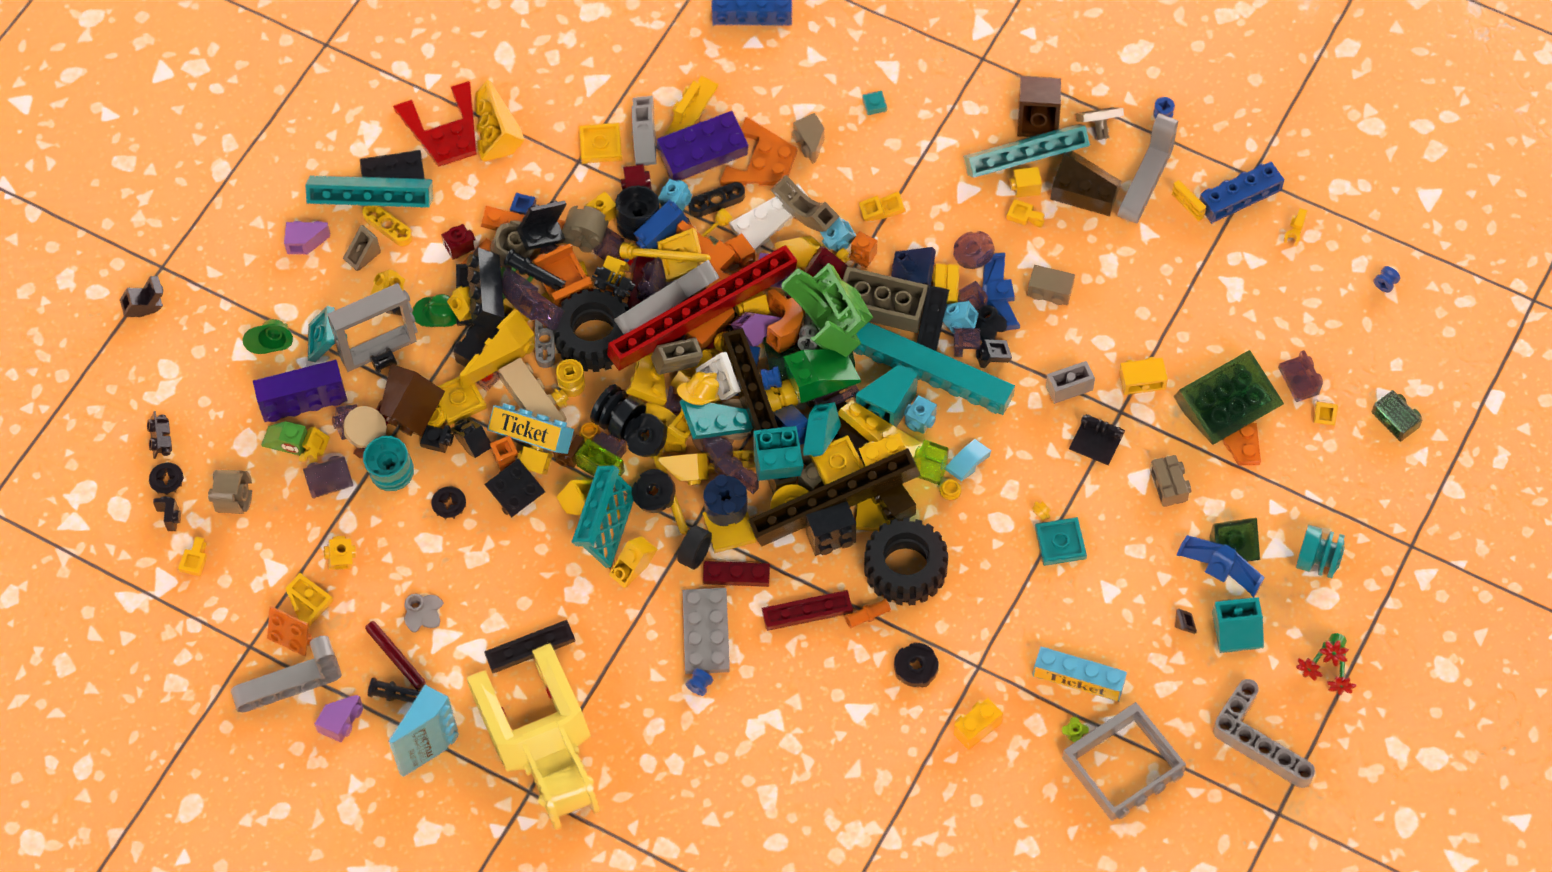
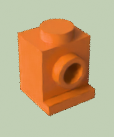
(863, 249)
(744, 251)
(504, 452)

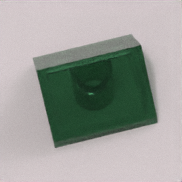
(1239, 535)

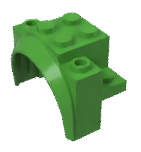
(832, 306)

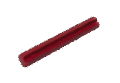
(395, 655)

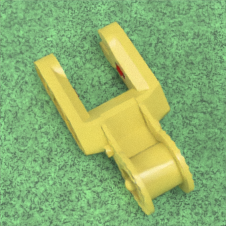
(545, 746)

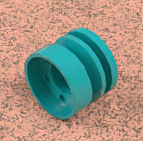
(390, 454)
(1320, 551)

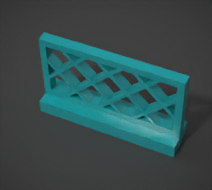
(596, 512)

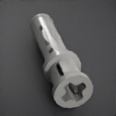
(806, 332)

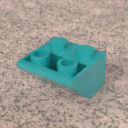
(777, 453)
(1238, 625)

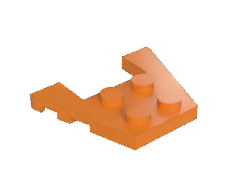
(770, 160)

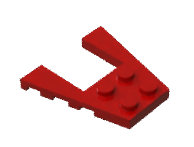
(449, 141)

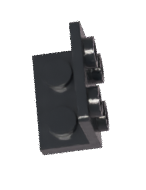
(540, 225)

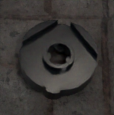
(656, 439)
(662, 499)
(916, 677)

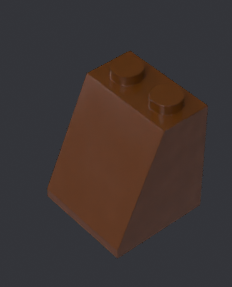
(1038, 105)
(409, 400)

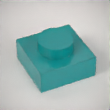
(874, 103)

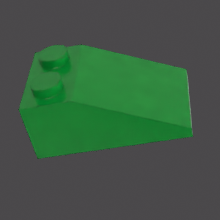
(819, 373)

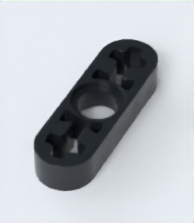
(713, 207)

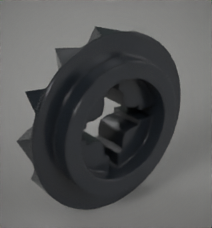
(158, 474)
(442, 496)

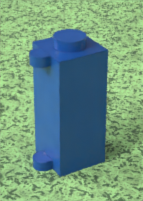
(660, 226)
(789, 417)

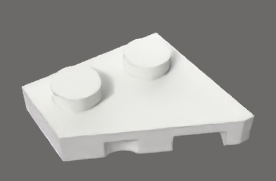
(725, 375)

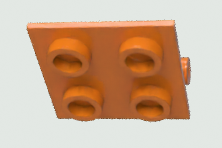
(288, 631)

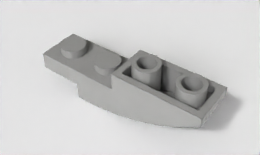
(644, 130)

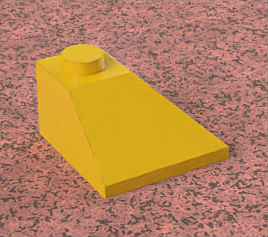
(574, 496)

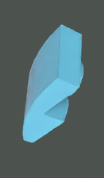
(967, 459)

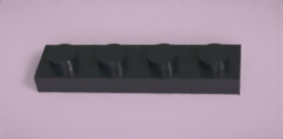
(521, 648)

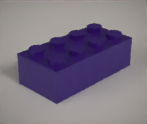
(702, 146)
(300, 391)

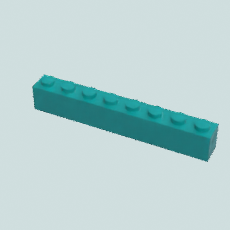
(936, 368)

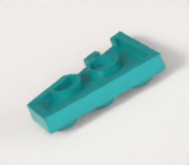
(715, 420)

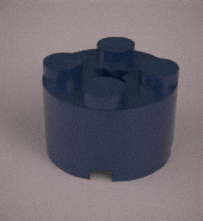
(725, 500)

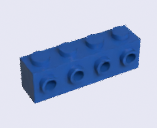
(752, 12)
(1241, 191)

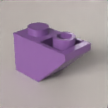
(305, 236)
(754, 326)
(337, 717)

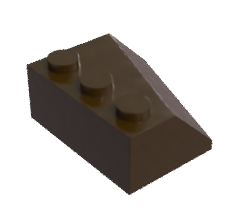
(1084, 185)

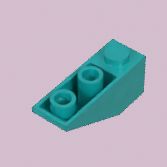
(821, 429)

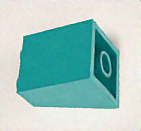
(890, 394)

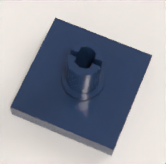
(914, 265)

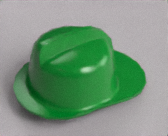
(434, 312)
(268, 338)

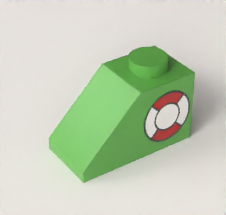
(285, 437)

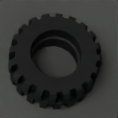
(584, 308)
(912, 536)

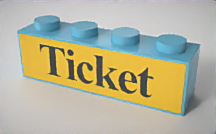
(531, 429)
(1079, 674)

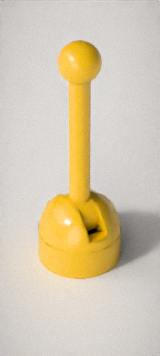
(722, 219)

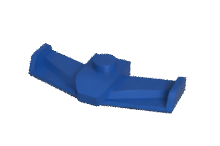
(999, 290)
(1222, 562)

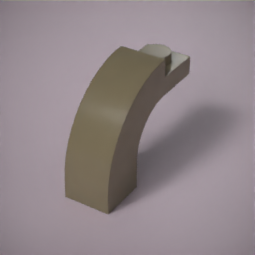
(807, 211)

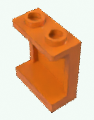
(566, 267)

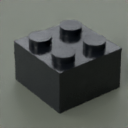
(831, 529)

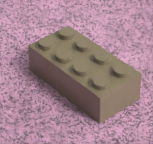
(889, 299)

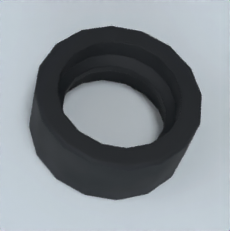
(694, 547)

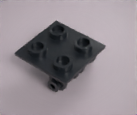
(601, 283)
(1097, 439)
(514, 488)

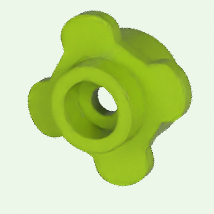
(1072, 735)

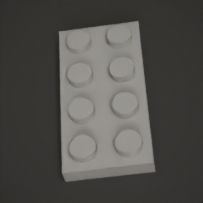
(706, 630)

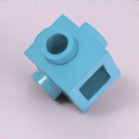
(676, 192)
(838, 235)
(960, 315)
(920, 415)

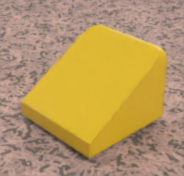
(1325, 413)

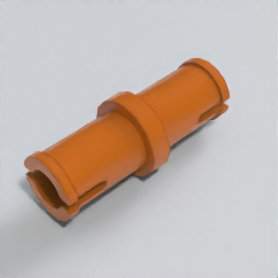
(867, 613)

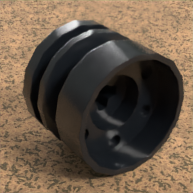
(634, 208)
(615, 410)

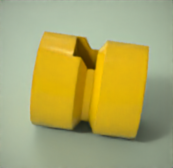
(570, 377)
(782, 396)

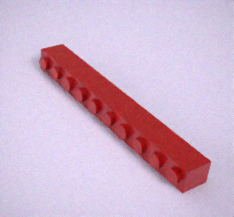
(702, 307)

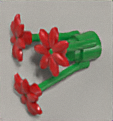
(1334, 650)

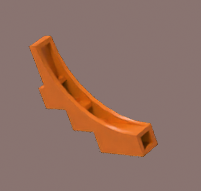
(722, 258)

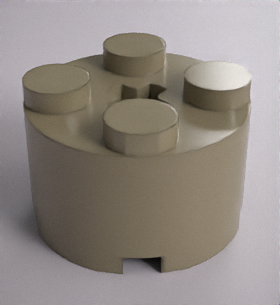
(584, 228)
(506, 239)
(231, 491)

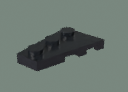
(398, 165)

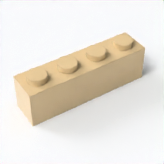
(529, 391)

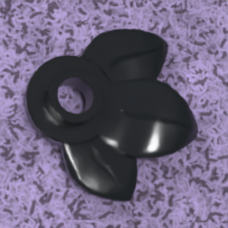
(990, 325)

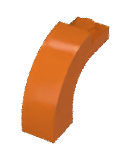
(785, 332)

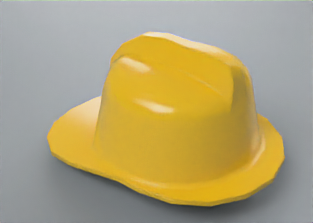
(700, 389)

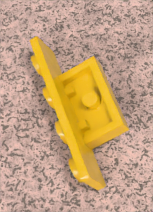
(692, 104)

